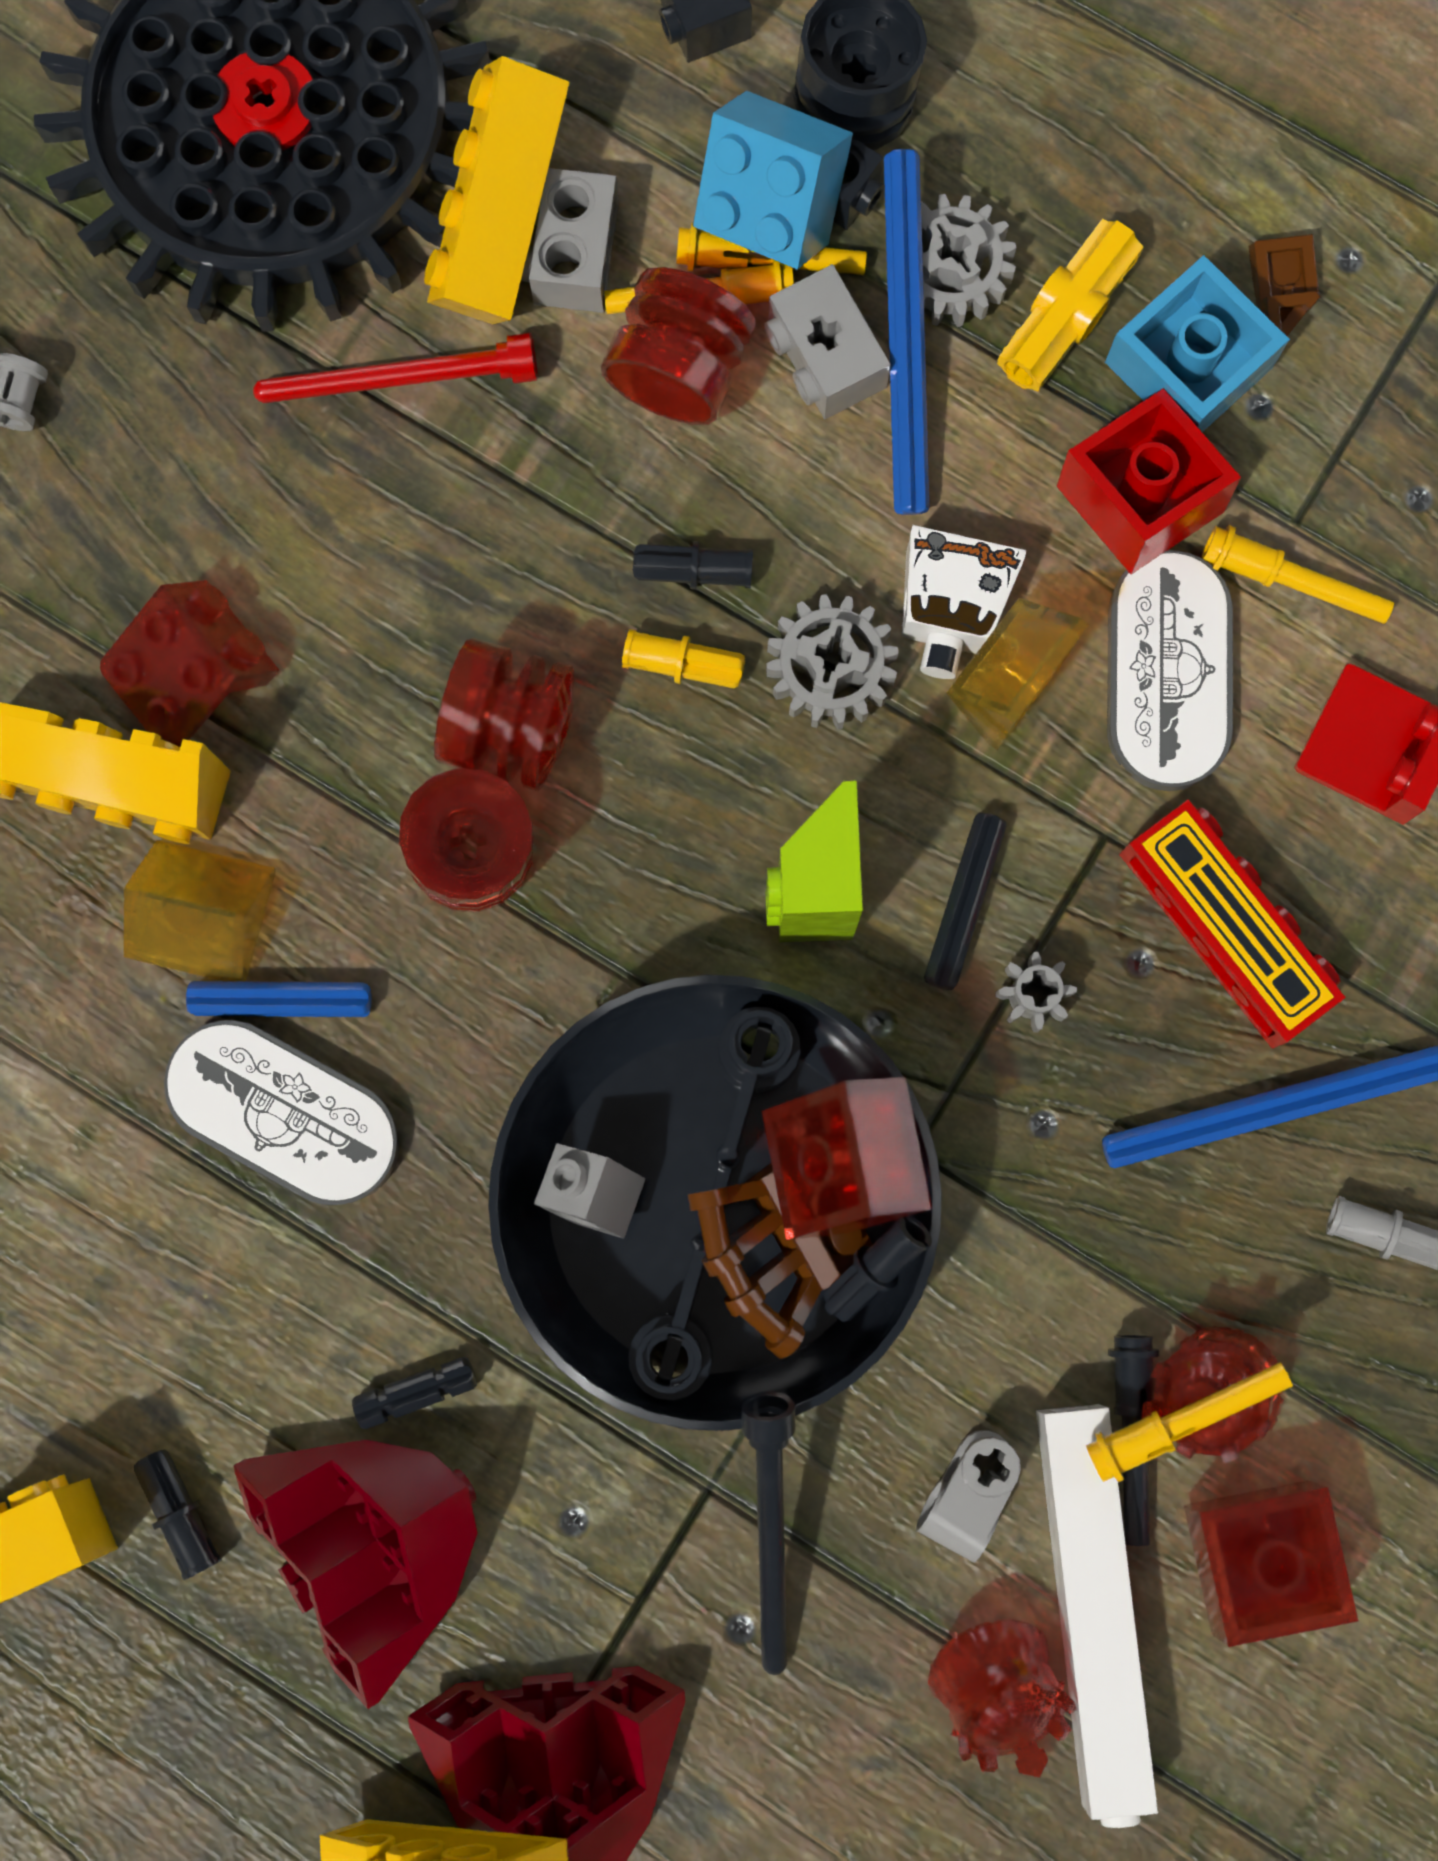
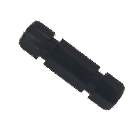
(414, 1392)

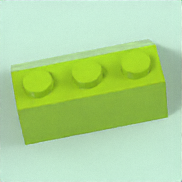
(818, 876)

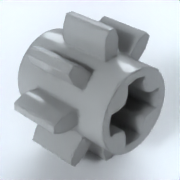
(1047, 979)

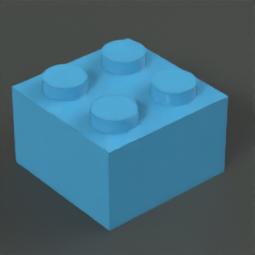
(771, 179)
(1197, 344)

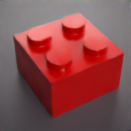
(1147, 481)

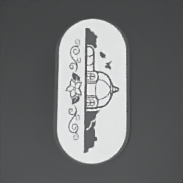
(1170, 671)
(281, 1113)

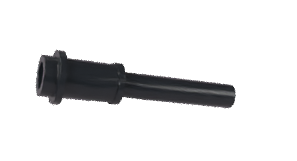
(1132, 1389)

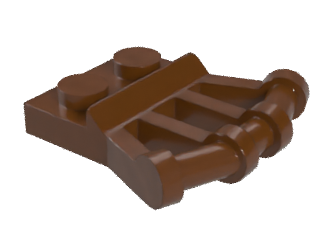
(813, 1260)

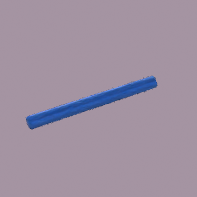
(906, 332)
(1271, 1108)

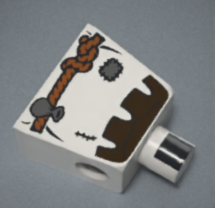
(954, 594)

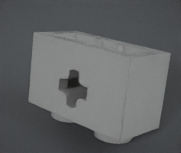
(826, 312)

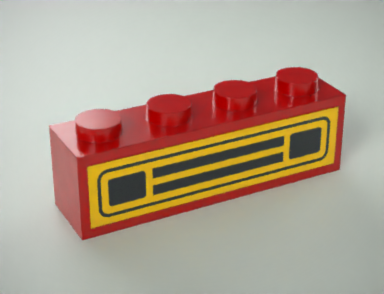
(1233, 924)

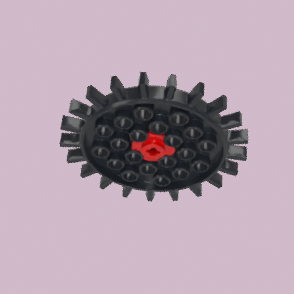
(260, 110)

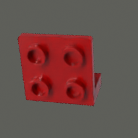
(1375, 745)

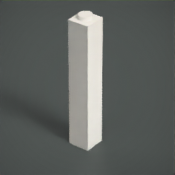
(1096, 1620)

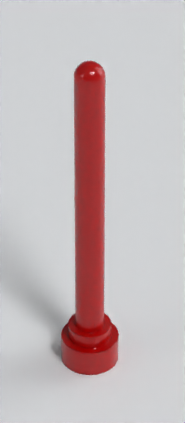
(510, 359)

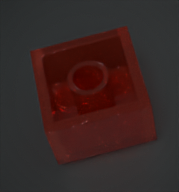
(846, 1158)
(1270, 1563)

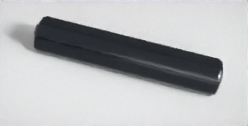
(965, 901)

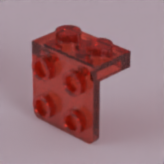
(184, 659)

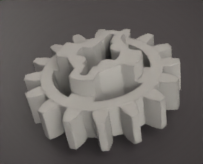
(966, 238)
(808, 657)

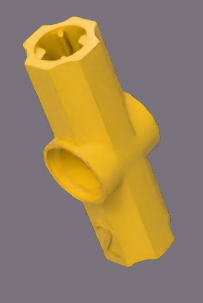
(1070, 305)

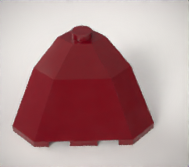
(369, 1544)
(554, 1756)

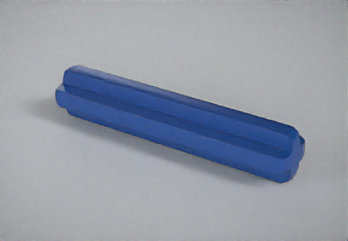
(278, 999)

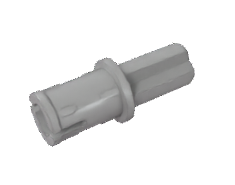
(1383, 1232)

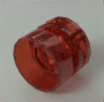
(678, 346)
(493, 711)
(458, 805)

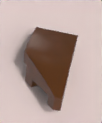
(1284, 278)

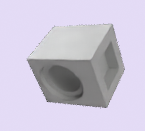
(590, 1190)

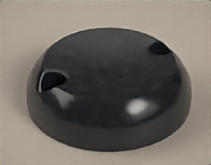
(673, 1099)

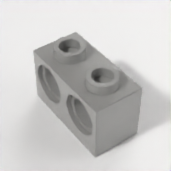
(578, 240)

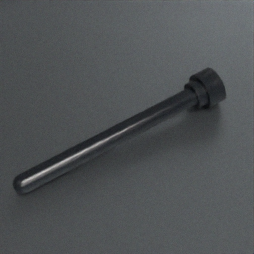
(768, 1426)

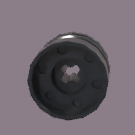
(861, 66)

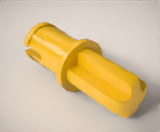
(682, 659)

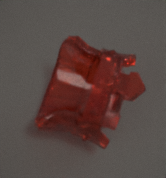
(1205, 1365)
(1001, 1694)

